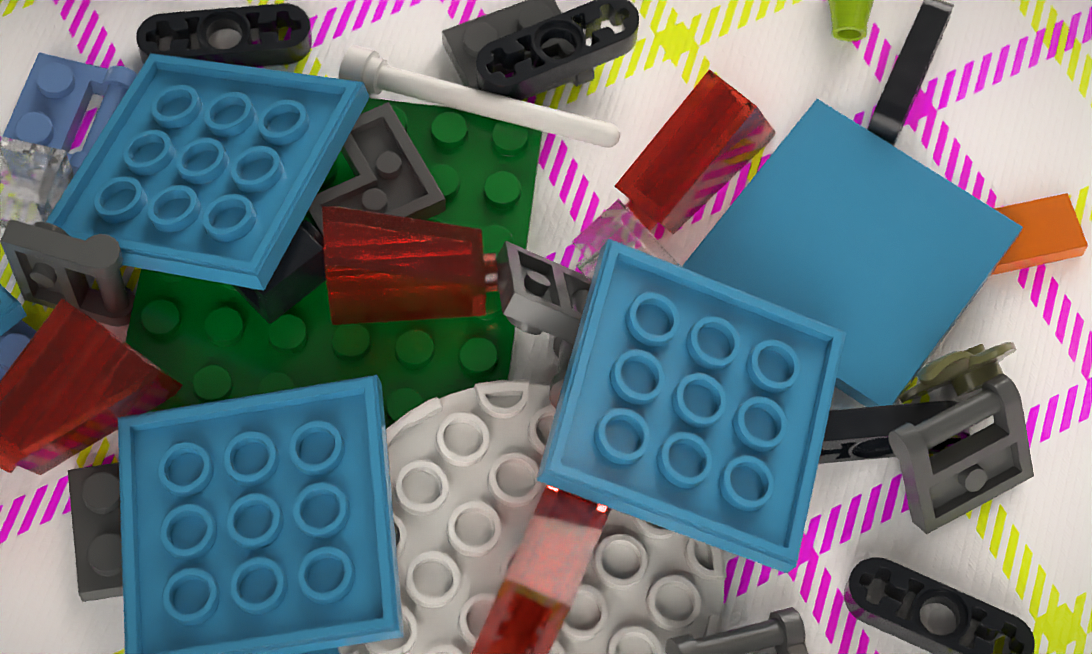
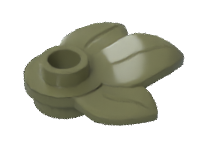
(962, 369)

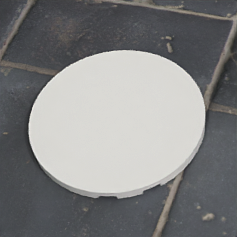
(462, 505)

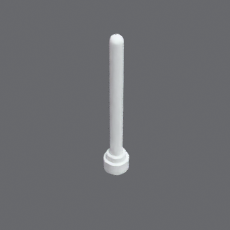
(367, 67)

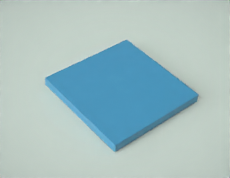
(210, 167)
(858, 243)
(694, 407)
(259, 524)

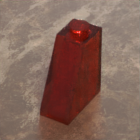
(694, 154)
(403, 268)
(72, 390)
(543, 575)

